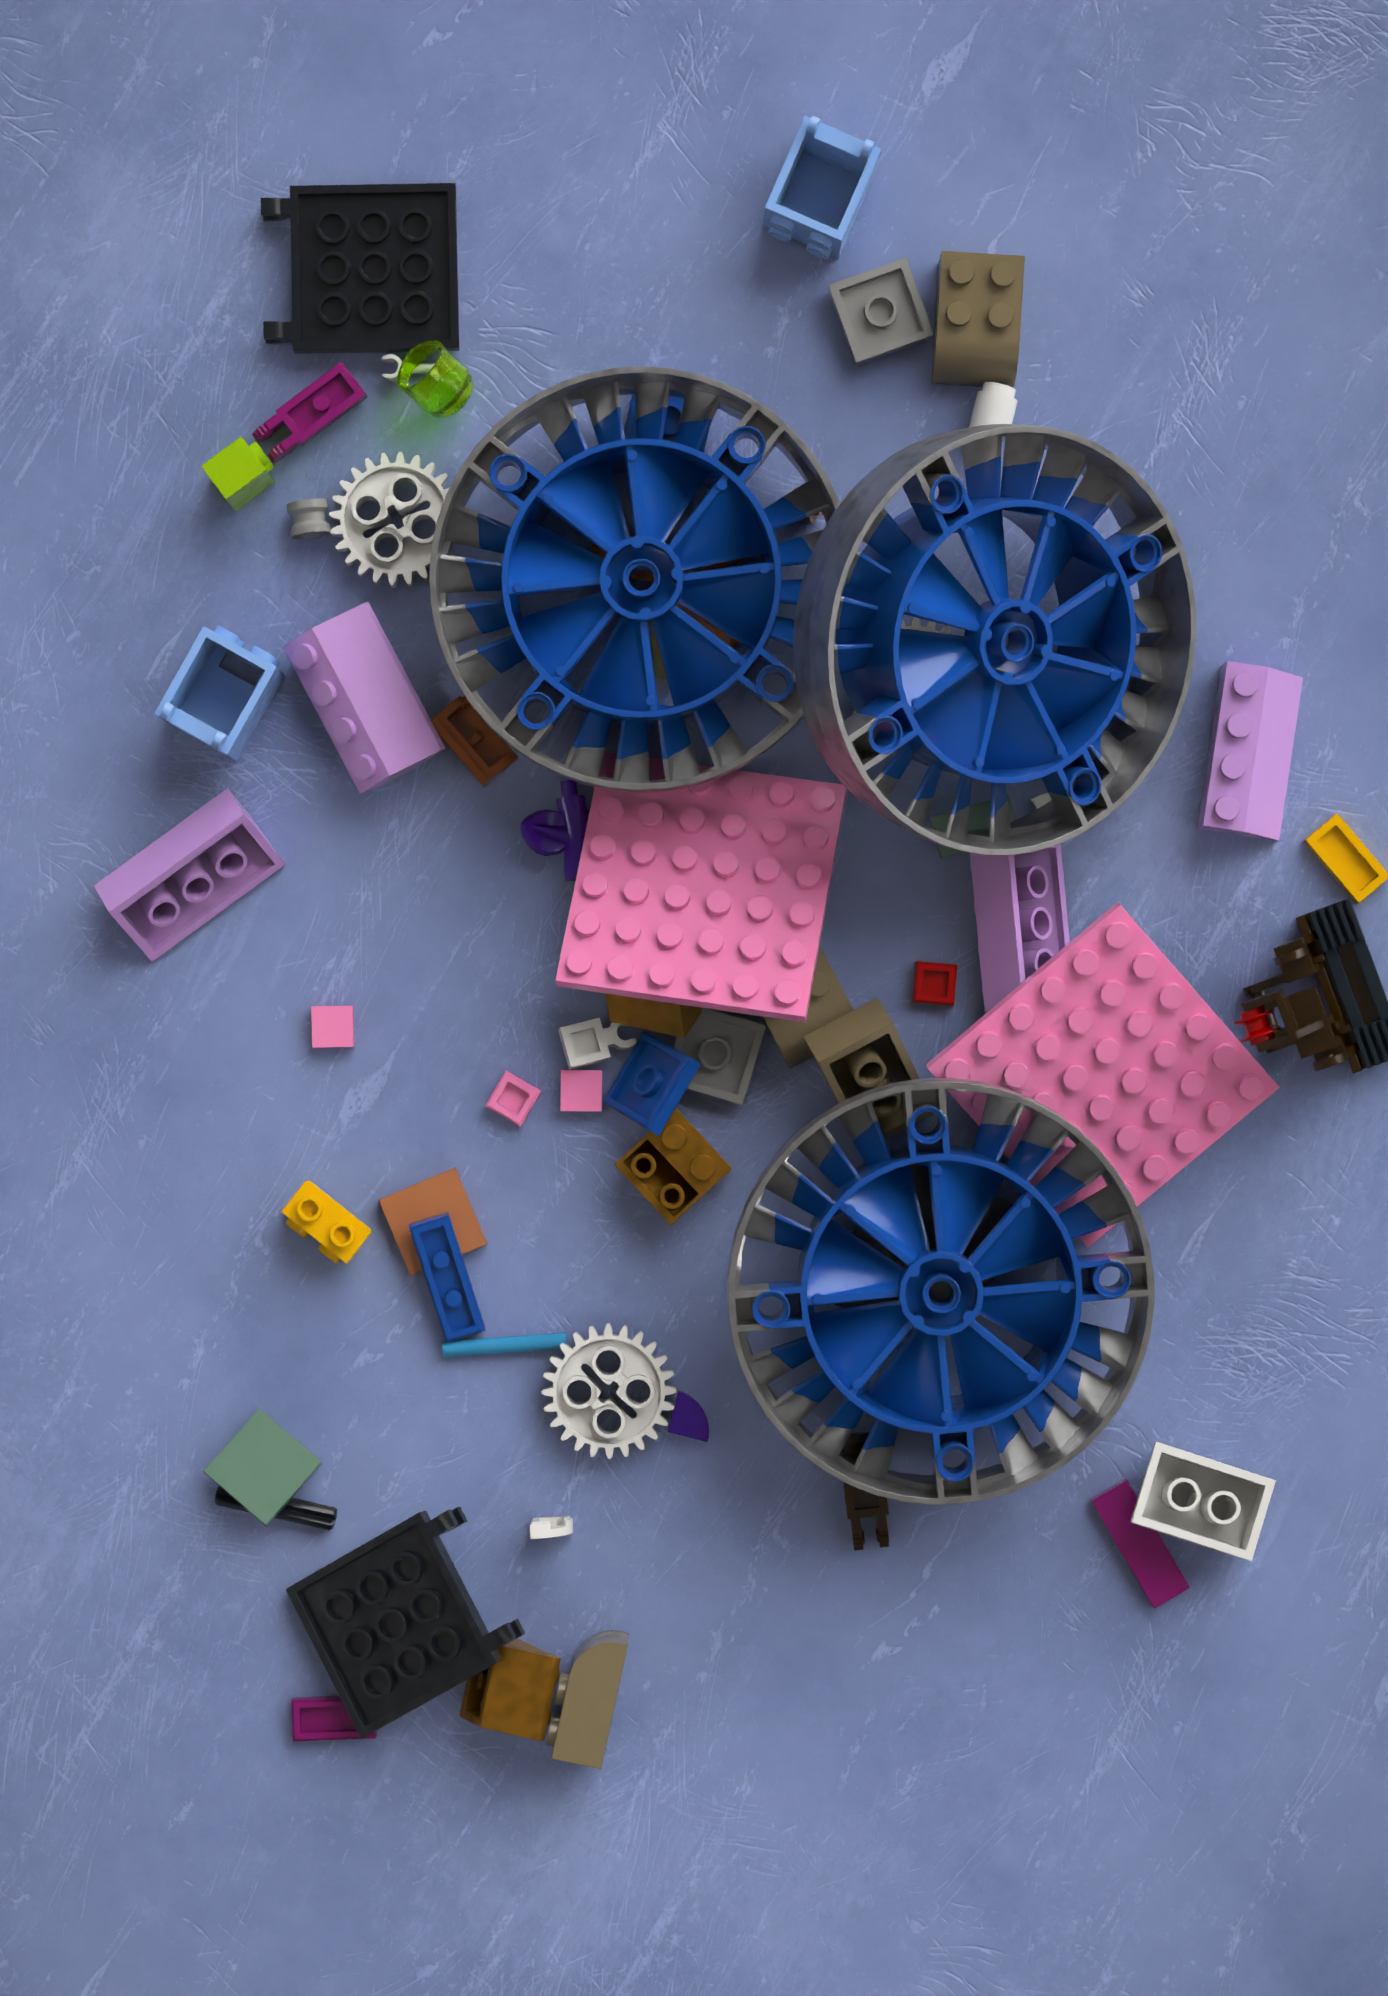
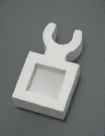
(590, 1043)

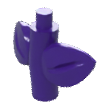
(554, 832)

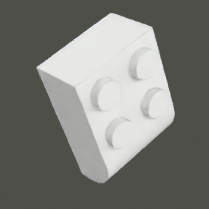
(1202, 1501)

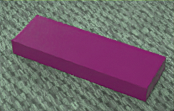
(1139, 1546)

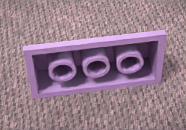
(364, 698)
(1249, 751)
(189, 875)
(1017, 916)

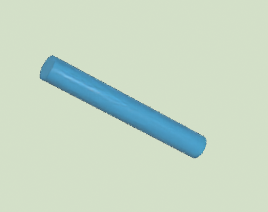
(502, 1345)

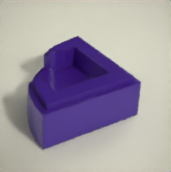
(689, 1418)

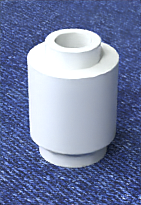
(994, 405)

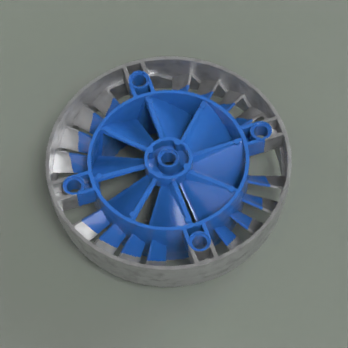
(584, 494)
(968, 698)
(916, 1383)

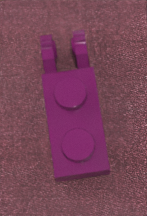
(312, 410)

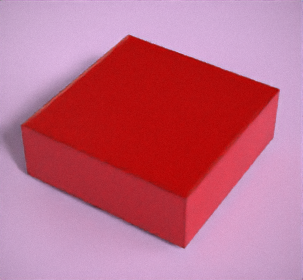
(934, 983)

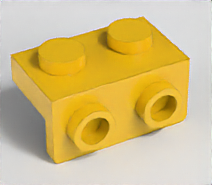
(327, 1221)

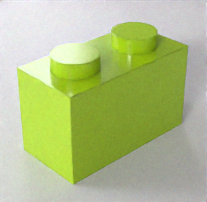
(240, 472)

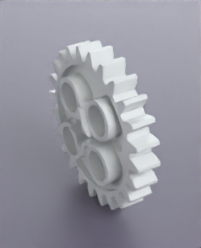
(380, 485)
(581, 1417)

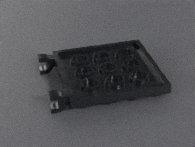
(369, 267)
(397, 1622)

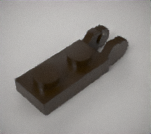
(862, 1503)

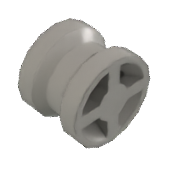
(309, 518)

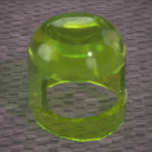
(445, 386)

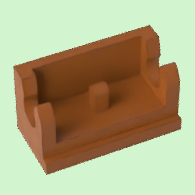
(473, 741)

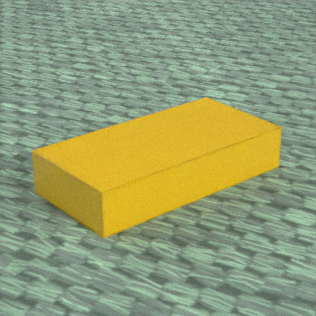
(1346, 858)

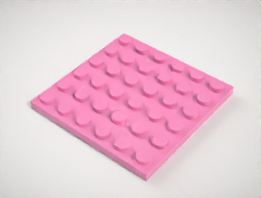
(705, 892)
(1117, 1052)

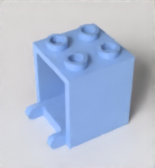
(821, 188)
(214, 702)

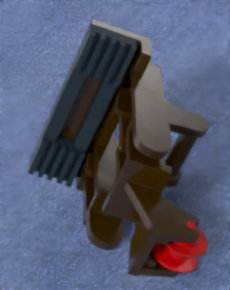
(1340, 957)

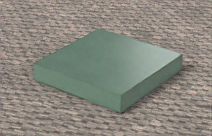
(262, 1467)

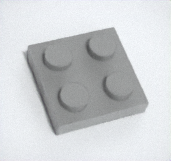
(880, 311)
(726, 1051)

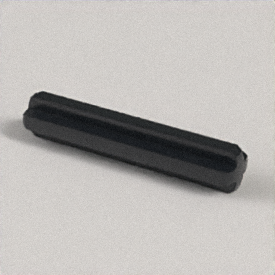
(295, 1511)

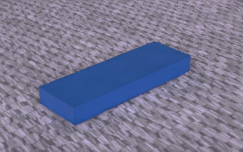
(447, 1277)

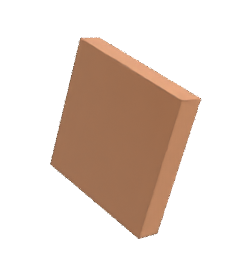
(427, 1199)

